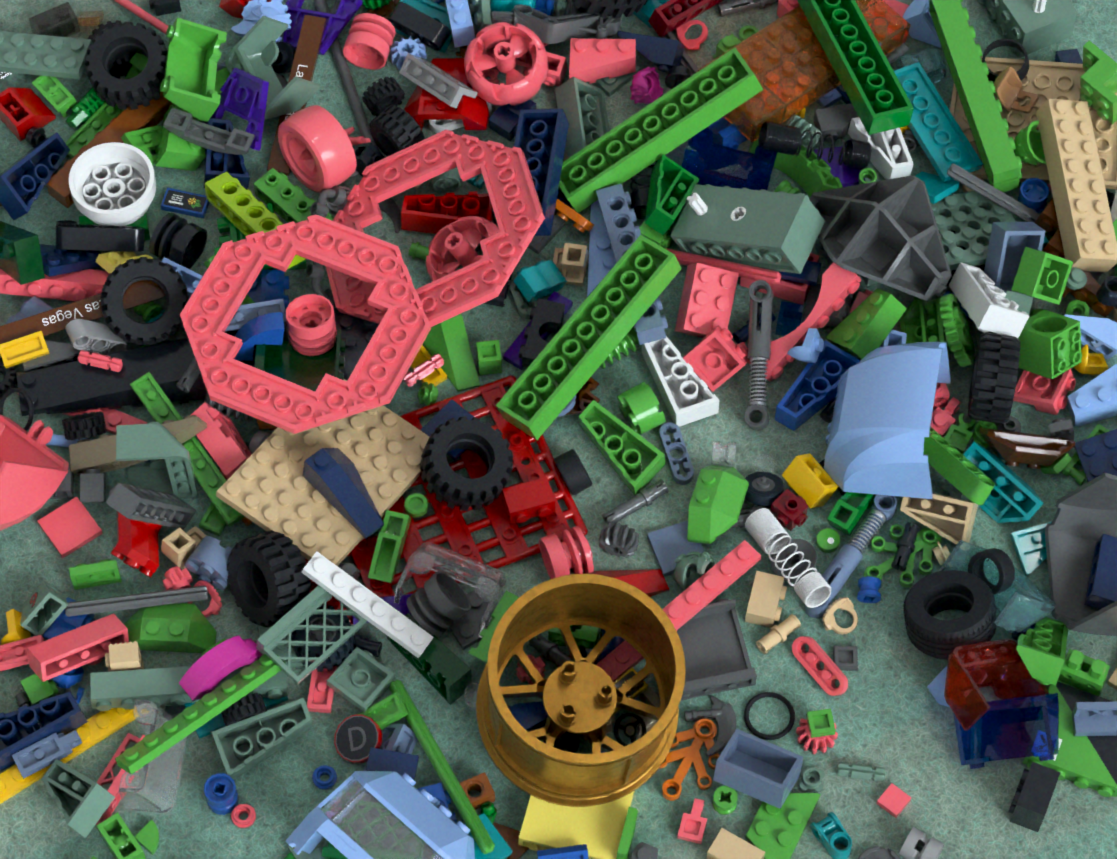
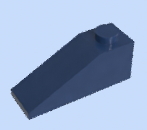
(660, 51)

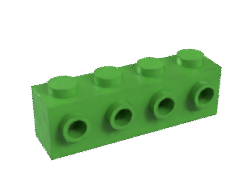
(286, 198)

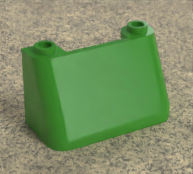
(192, 68)

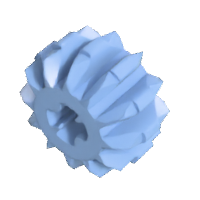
(401, 49)

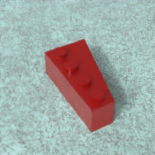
(432, 213)

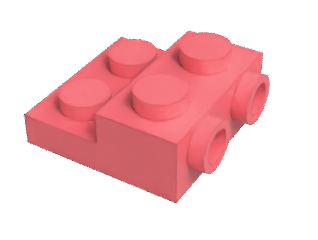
(717, 357)
(1044, 393)

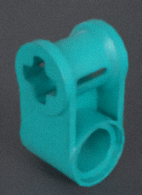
(831, 832)

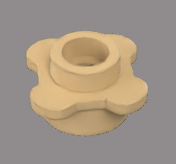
(941, 553)

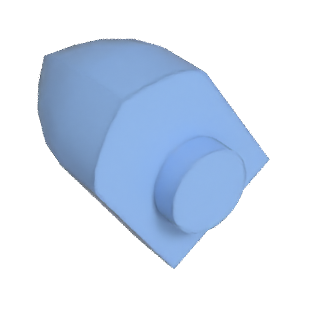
(811, 347)

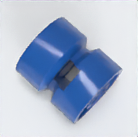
(1034, 194)
(221, 793)

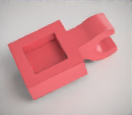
(943, 419)
(693, 825)

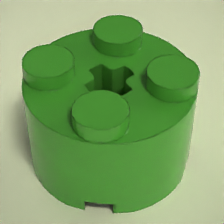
(641, 408)

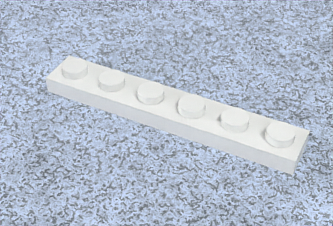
(367, 604)

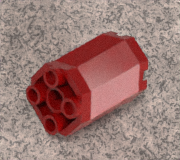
(137, 544)

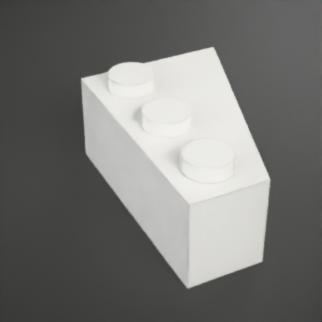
(888, 150)

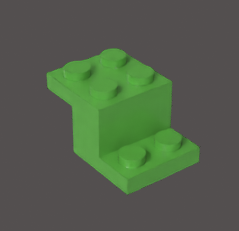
(1099, 82)

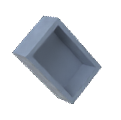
(1007, 247)
(758, 768)

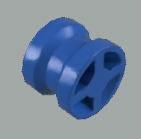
(869, 590)

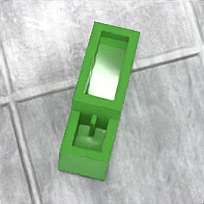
(389, 546)

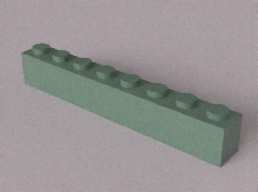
(161, 687)

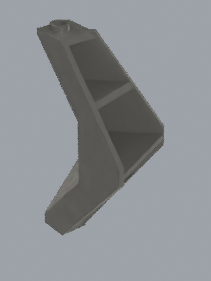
(885, 235)

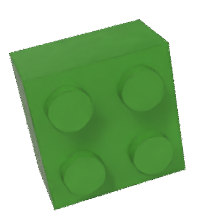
(1042, 275)

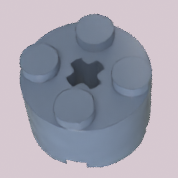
(210, 562)

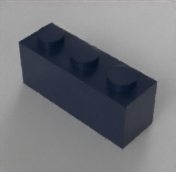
(1103, 574)

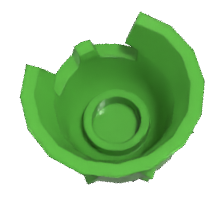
(1029, 145)

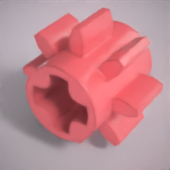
(177, 578)
(538, 663)

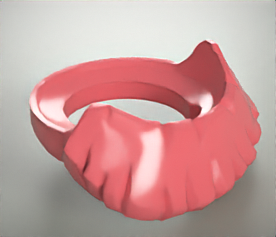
(691, 44)
(215, 603)

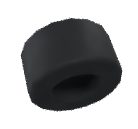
(573, 472)

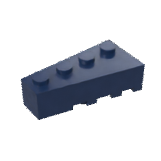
(28, 175)

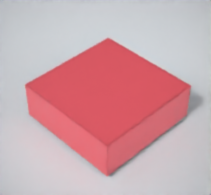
(893, 800)

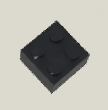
(1033, 796)

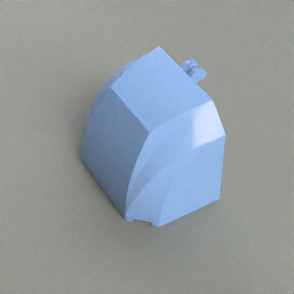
(883, 418)

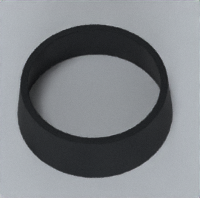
(1022, 72)

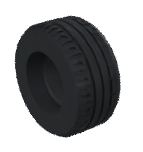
(944, 592)

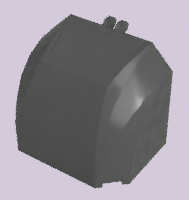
(1070, 550)

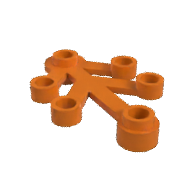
(690, 755)

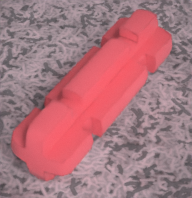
(100, 360)
(423, 370)

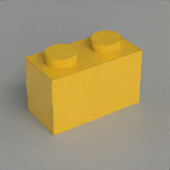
(809, 480)

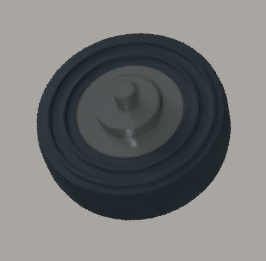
(763, 488)

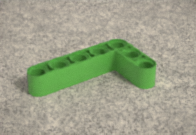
(957, 468)

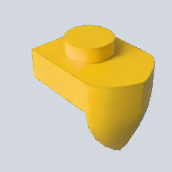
(1091, 362)
(15, 630)

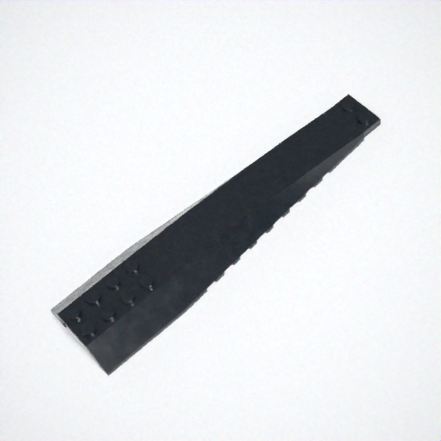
(86, 387)

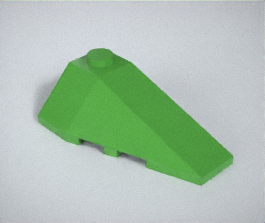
(452, 344)
(1044, 650)

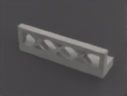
(435, 80)

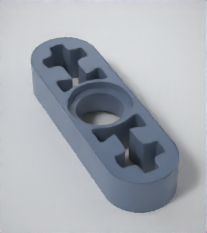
(675, 462)

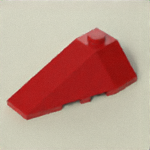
(647, 580)

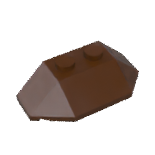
(1026, 447)

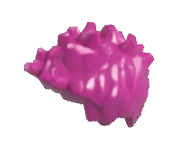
(646, 86)

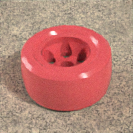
(316, 148)

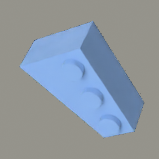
(1095, 399)

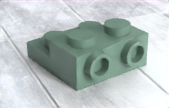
(361, 679)

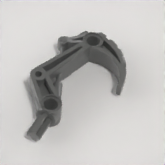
(559, 28)

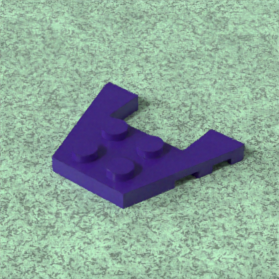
(334, 22)
(247, 98)

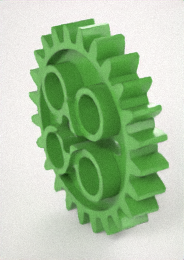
(957, 330)

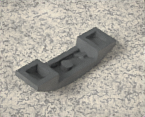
(207, 136)

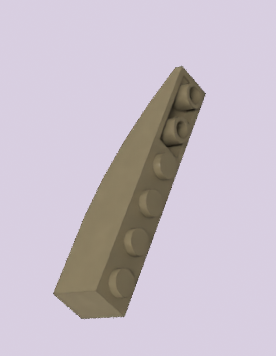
(101, 452)

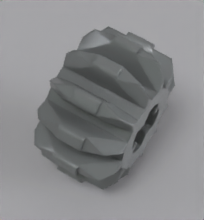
(618, 540)

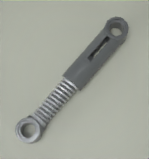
(759, 352)

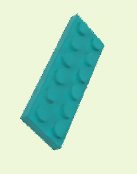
(935, 125)

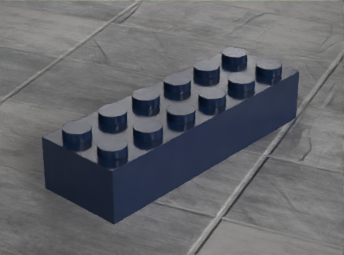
(543, 141)

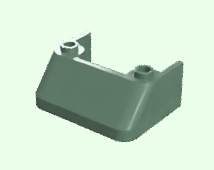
(256, 54)
(170, 461)

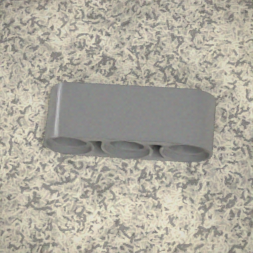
(94, 337)

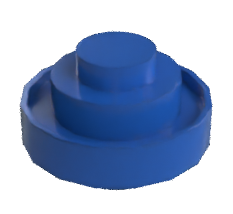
(69, 678)

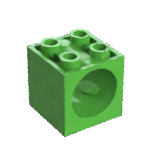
(1050, 344)

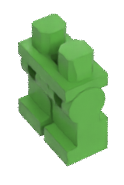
(1084, 672)

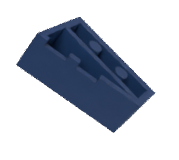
(218, 163)

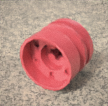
(369, 41)
(311, 324)
(571, 553)

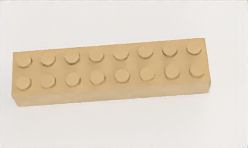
(1077, 184)

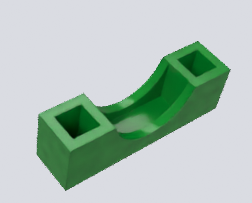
(849, 511)

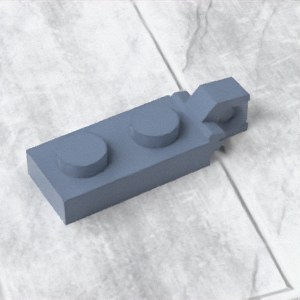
(45, 752)

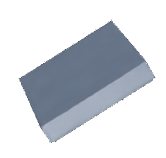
(669, 544)

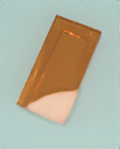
(90, 18)

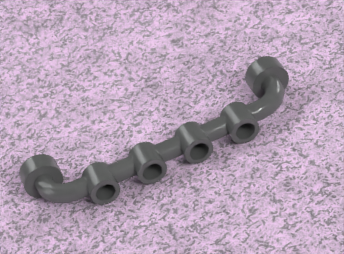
(336, 196)

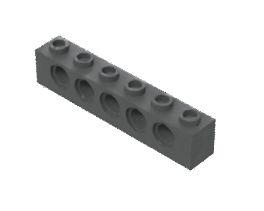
(150, 506)

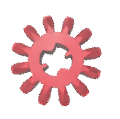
(815, 743)

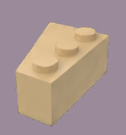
(944, 514)

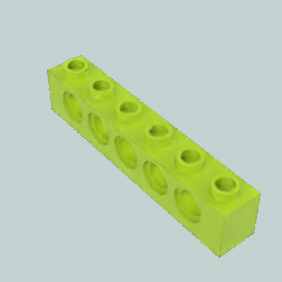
(242, 207)

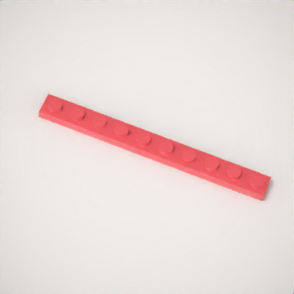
(688, 603)

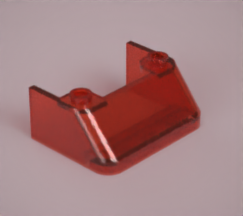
(986, 665)

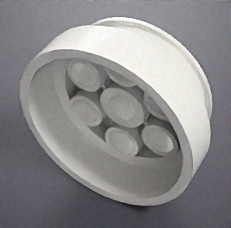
(112, 161)

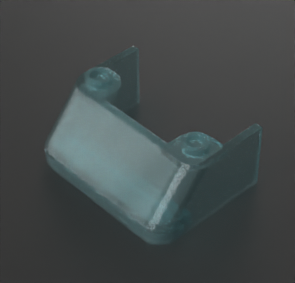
(1018, 605)

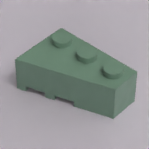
(77, 796)

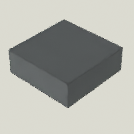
(846, 657)

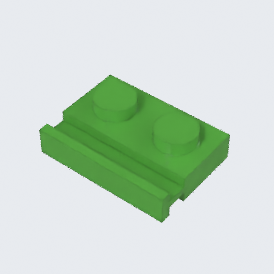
(95, 574)

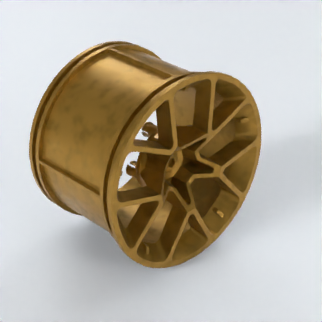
(579, 693)

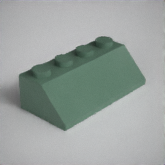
(585, 112)

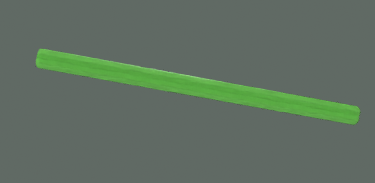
(444, 771)

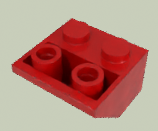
(23, 110)

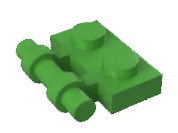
(145, 140)

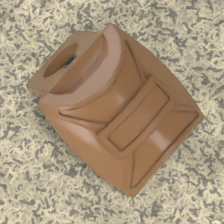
(1010, 89)

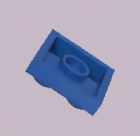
(270, 286)

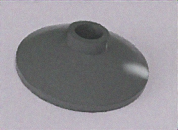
(809, 554)

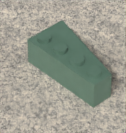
(260, 736)

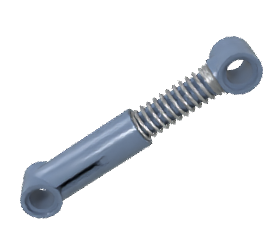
(851, 553)

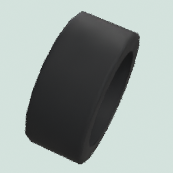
(1003, 563)

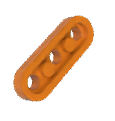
(567, 213)

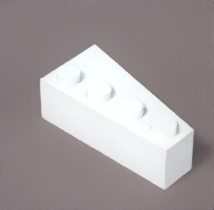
(986, 302)
(679, 386)

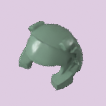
(691, 567)

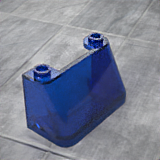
(727, 166)
(1012, 730)

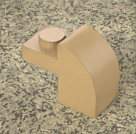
(180, 545)

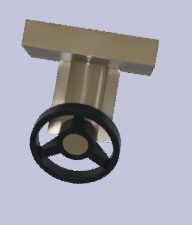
(638, 724)

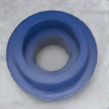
(324, 770)

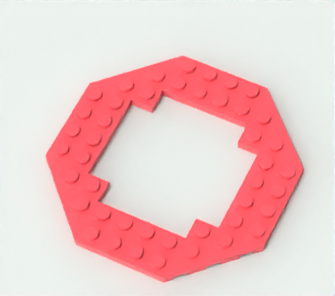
(512, 200)
(274, 398)

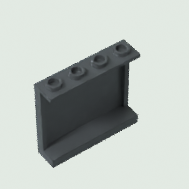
(715, 651)

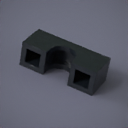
(545, 318)

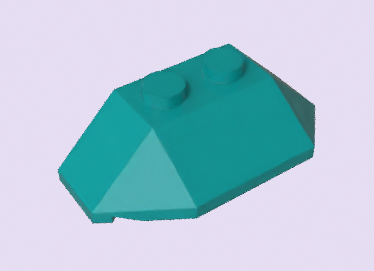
(1011, 497)

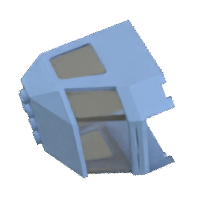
(383, 819)

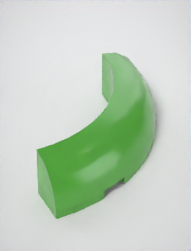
(808, 173)

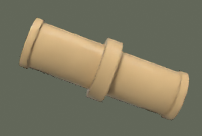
(778, 634)

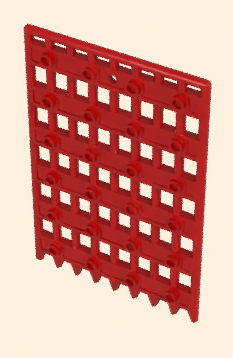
(451, 521)

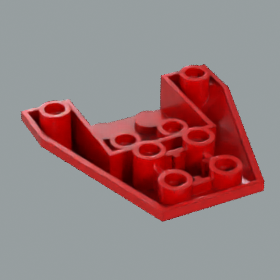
(426, 106)

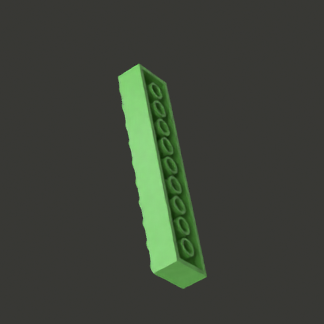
(658, 128)
(588, 337)

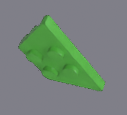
(780, 830)

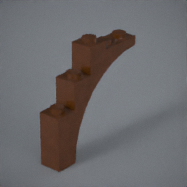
(1049, 222)

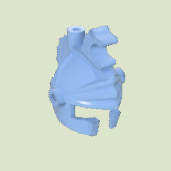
(256, 9)

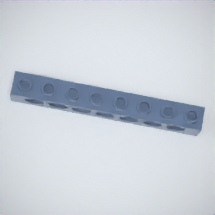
(616, 215)

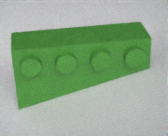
(623, 448)

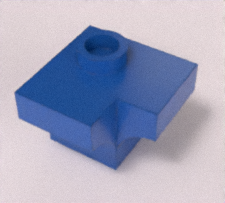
(726, 134)

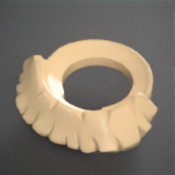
(829, 619)

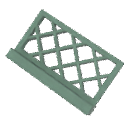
(292, 621)

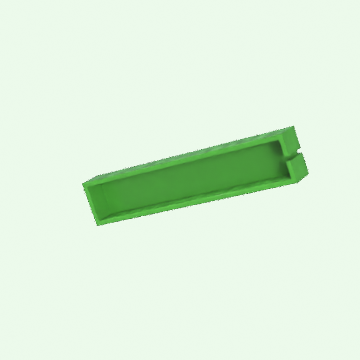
(976, 94)

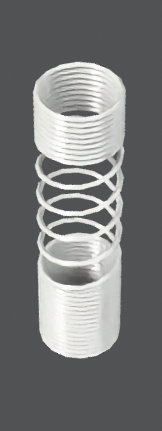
(773, 540)

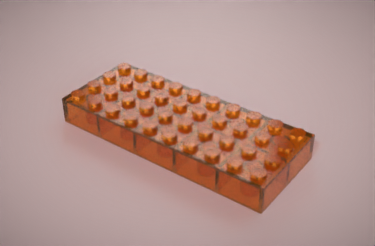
(795, 67)

